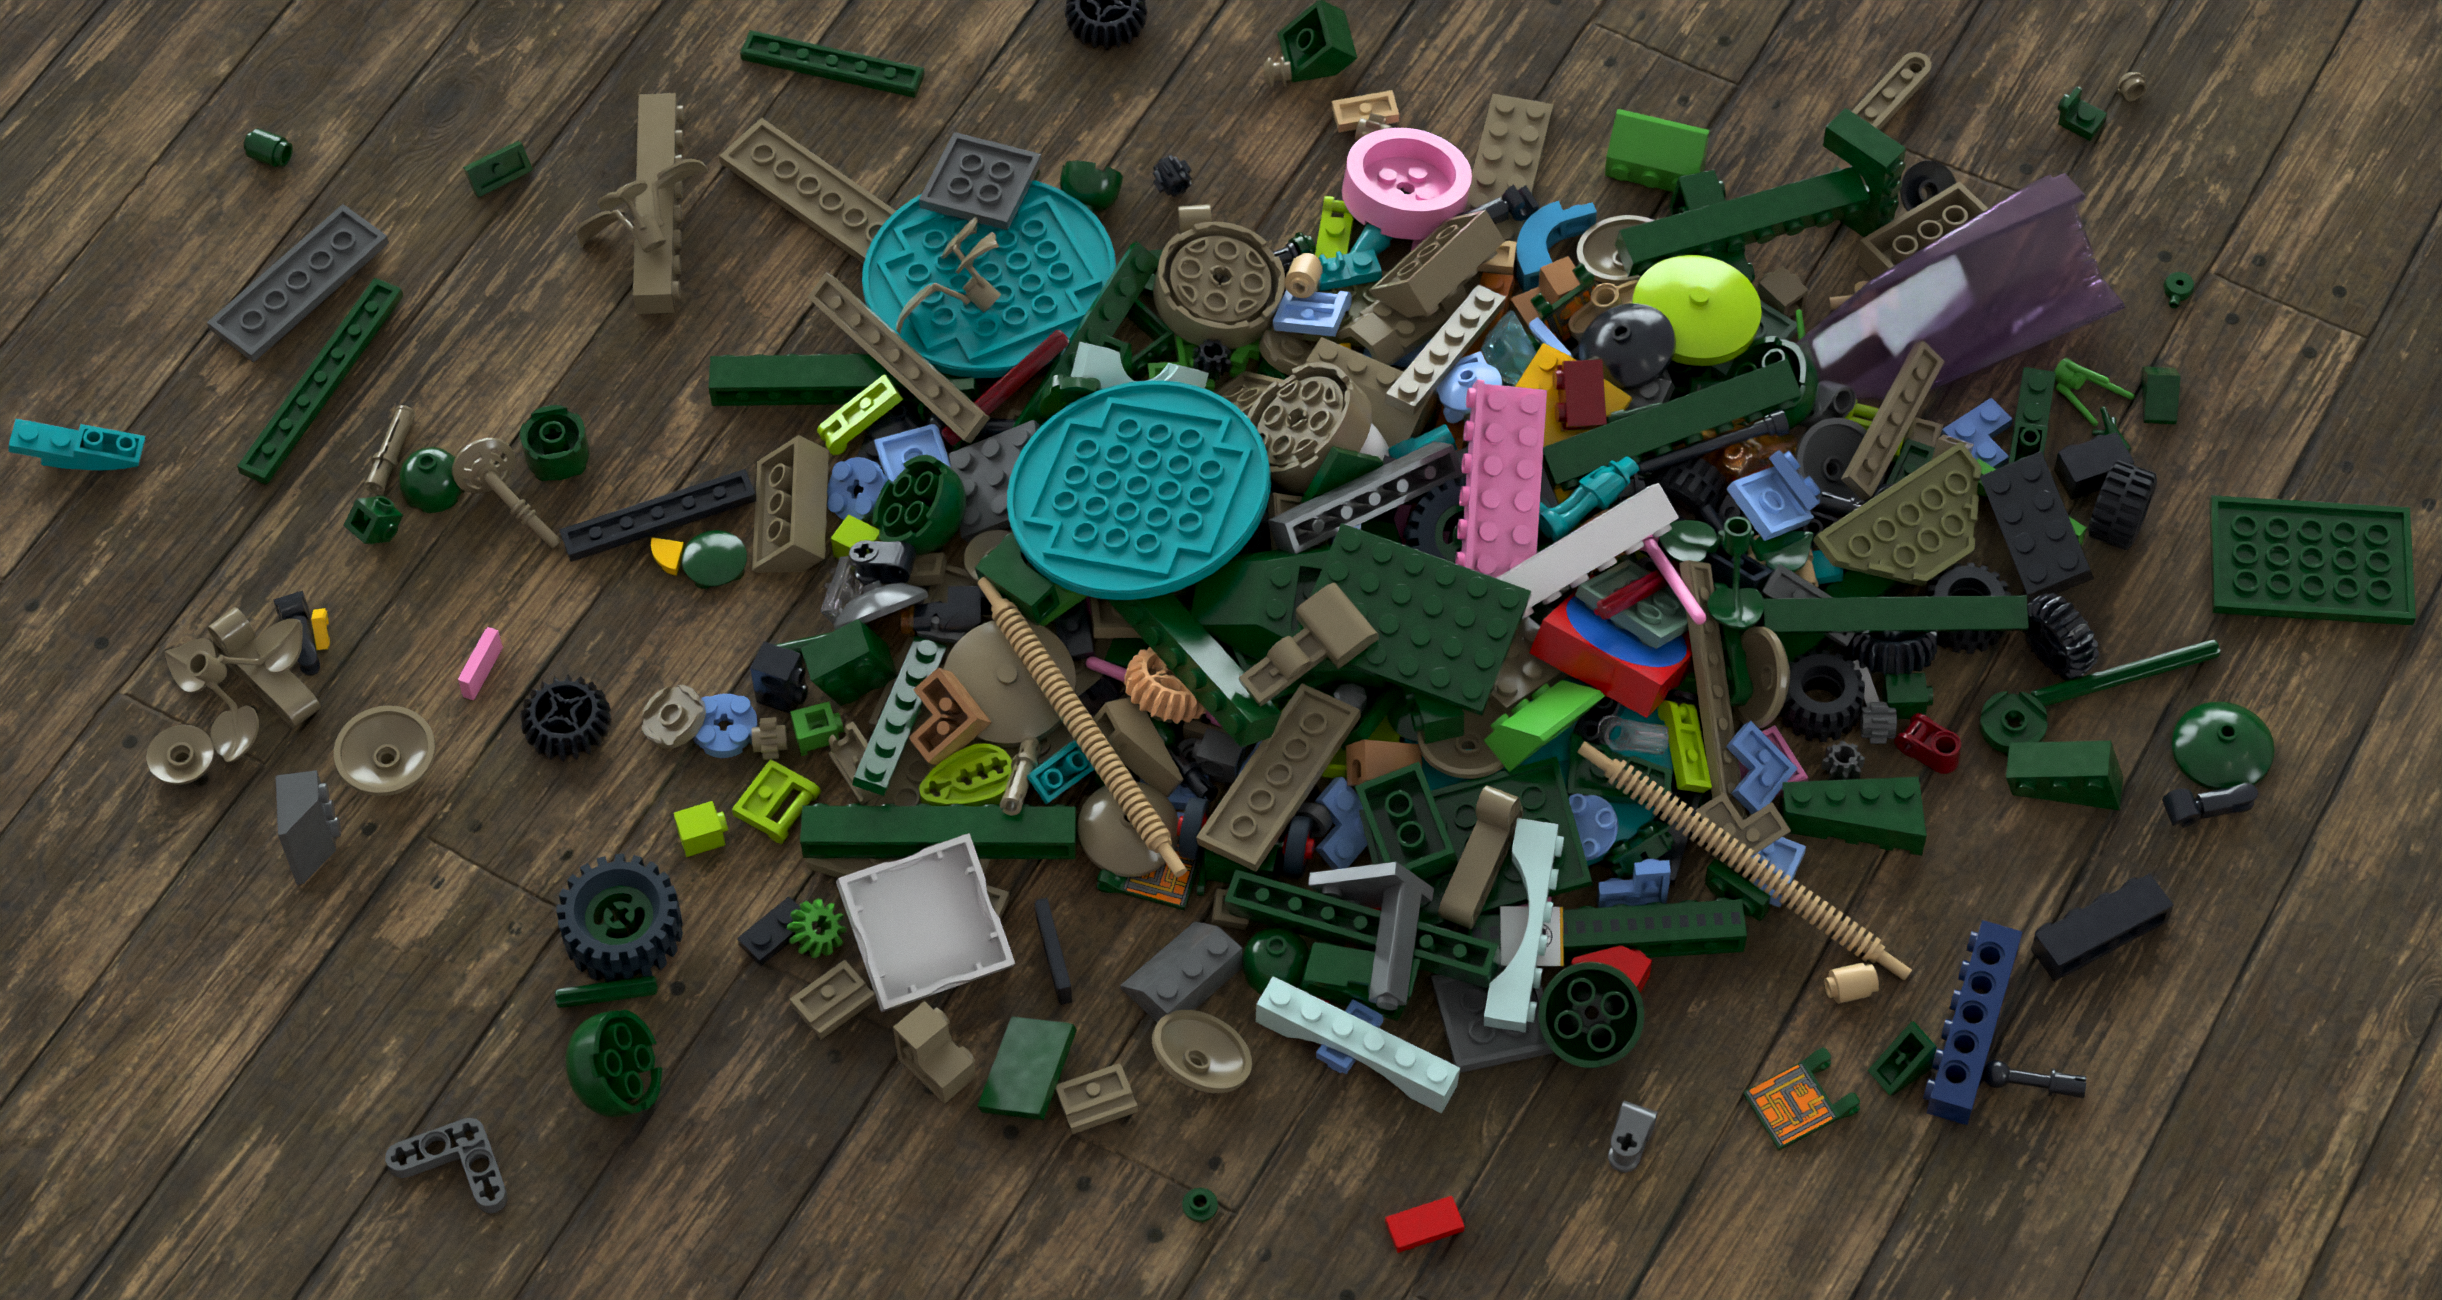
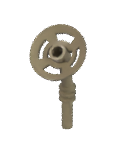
(490, 480)

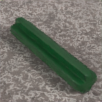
(606, 991)

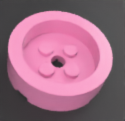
(1411, 160)

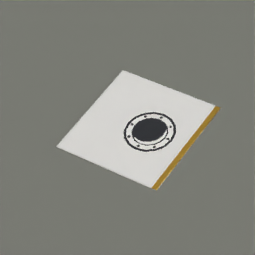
(1513, 928)

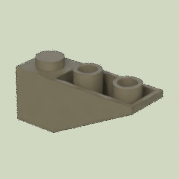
(1138, 744)

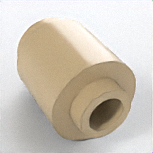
(1303, 275)
(1851, 982)

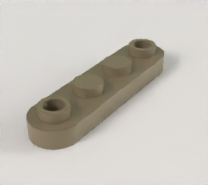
(1894, 89)

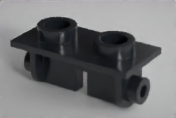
(1099, 694)

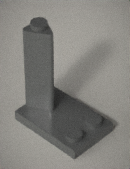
(1400, 897)

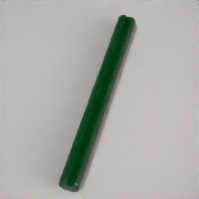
(2127, 673)

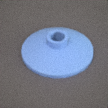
(1454, 386)

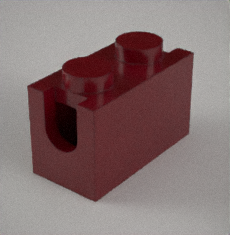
(1580, 395)

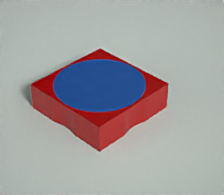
(1611, 656)

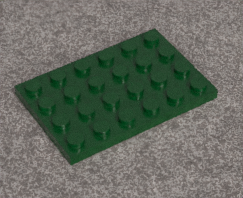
(2311, 560)
(1435, 620)
(1542, 800)

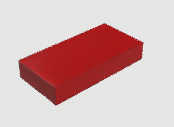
(1424, 1224)

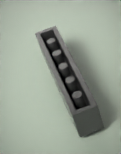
(1365, 497)

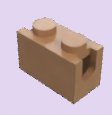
(1376, 758)

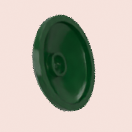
(2220, 760)

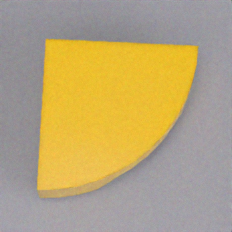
(667, 554)
(319, 624)

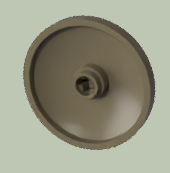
(1004, 686)

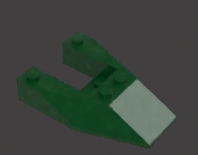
(1255, 601)

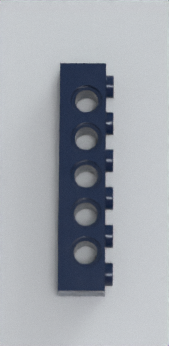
(1957, 1100)

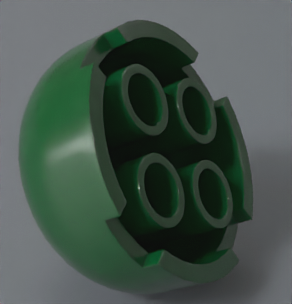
(1770, 351)
(921, 505)
(1587, 1040)
(607, 1060)

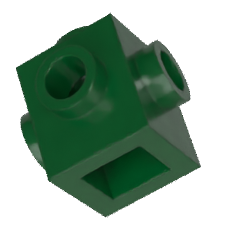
(373, 519)

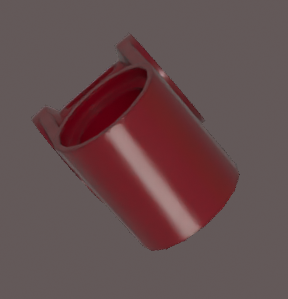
(1924, 742)

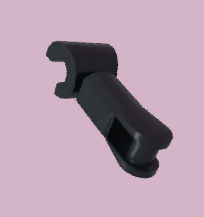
(1516, 202)
(296, 607)
(2187, 810)

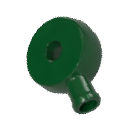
(2178, 288)

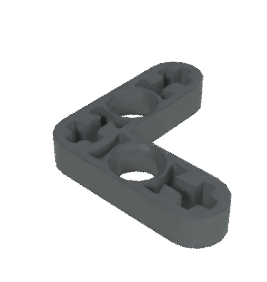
(466, 1150)

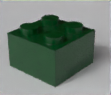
(849, 662)

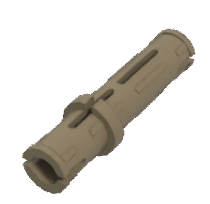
(385, 460)
(1018, 782)

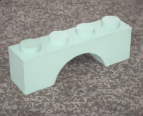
(1106, 366)

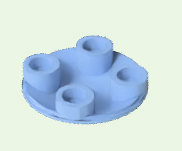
(1595, 824)

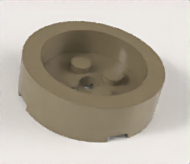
(1199, 307)
(1334, 415)

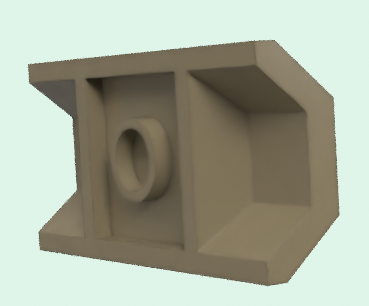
(1392, 334)

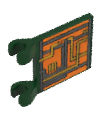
(1557, 315)
(1157, 887)
(1795, 1104)

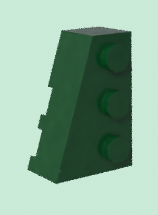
(2066, 772)
(1345, 975)

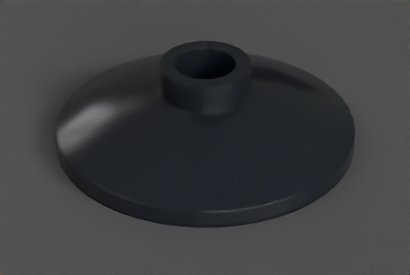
(1928, 175)
(899, 419)

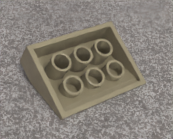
(1375, 380)

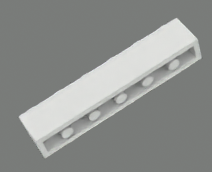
(1593, 546)

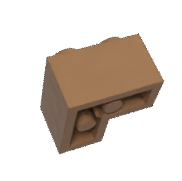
(1554, 282)
(954, 719)

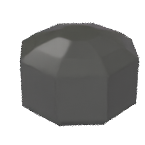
(1352, 695)

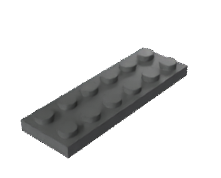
(298, 283)

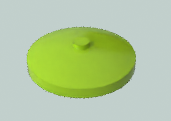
(1707, 304)

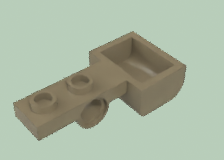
(1330, 630)

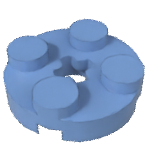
(842, 484)
(737, 736)

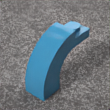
(1544, 230)

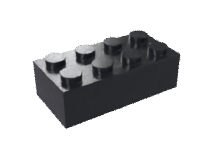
(2036, 526)

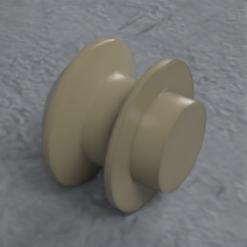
(1277, 71)

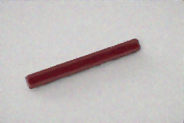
(1015, 378)
(1633, 593)

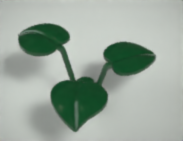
(1736, 606)

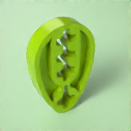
(967, 763)

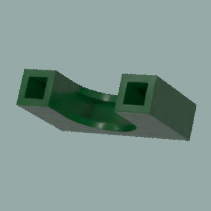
(1876, 160)
(1018, 583)

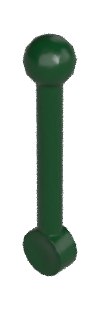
(1202, 878)

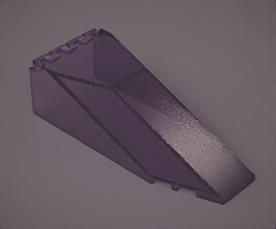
(1970, 295)

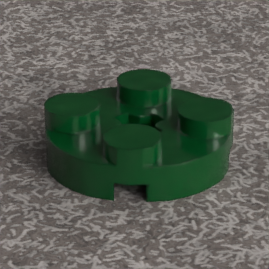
(1064, 390)
(2002, 706)

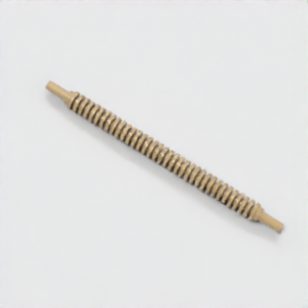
(1082, 727)
(1873, 950)

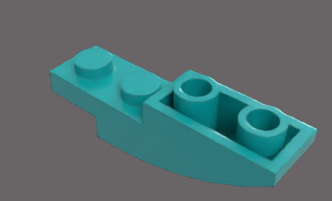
(76, 449)
(1060, 771)

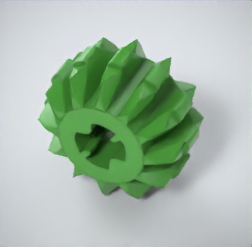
(824, 918)

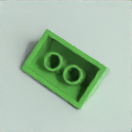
(1654, 150)
(1539, 721)

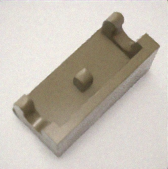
(847, 756)

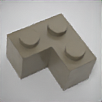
(929, 1053)

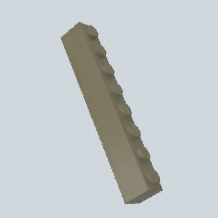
(657, 149)

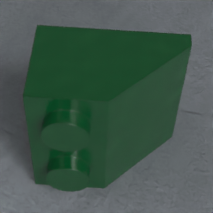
(1318, 42)

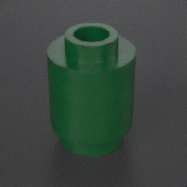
(268, 148)

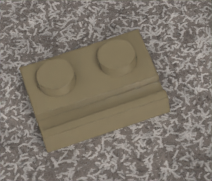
(832, 999)
(1096, 1098)

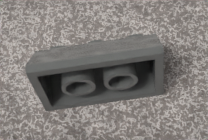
(305, 822)
(1185, 971)

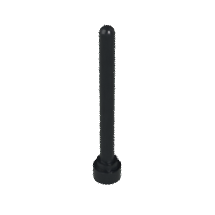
(1774, 424)

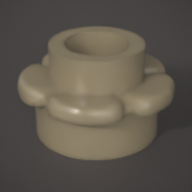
(2132, 86)

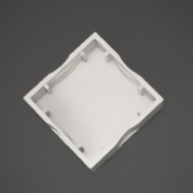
(925, 923)

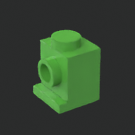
(815, 726)

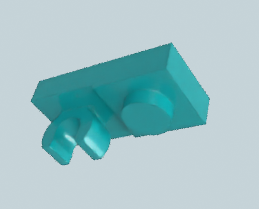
(1349, 270)

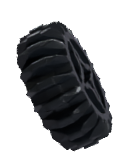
(1105, 20)
(2060, 636)
(1893, 651)
(556, 732)

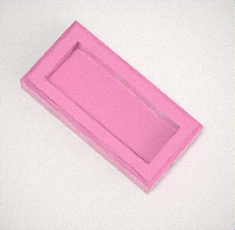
(480, 663)

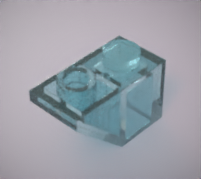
(1508, 347)

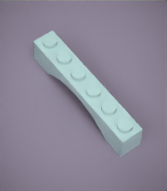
(1511, 992)
(1312, 1019)

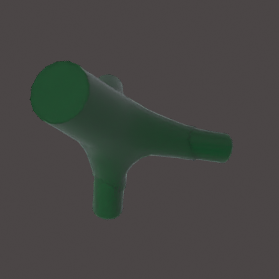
(2110, 427)

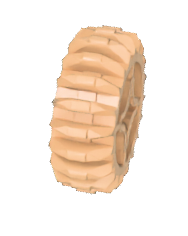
(1159, 689)

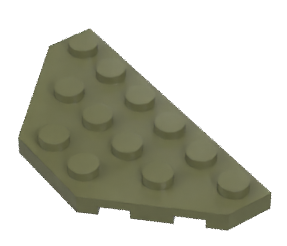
(1912, 526)

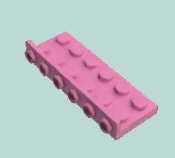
(1501, 477)

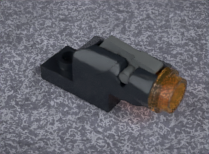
(947, 620)

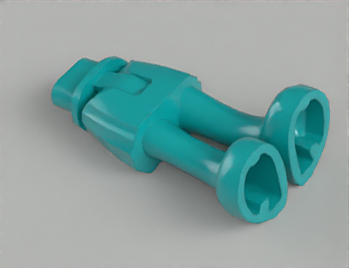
(1595, 490)

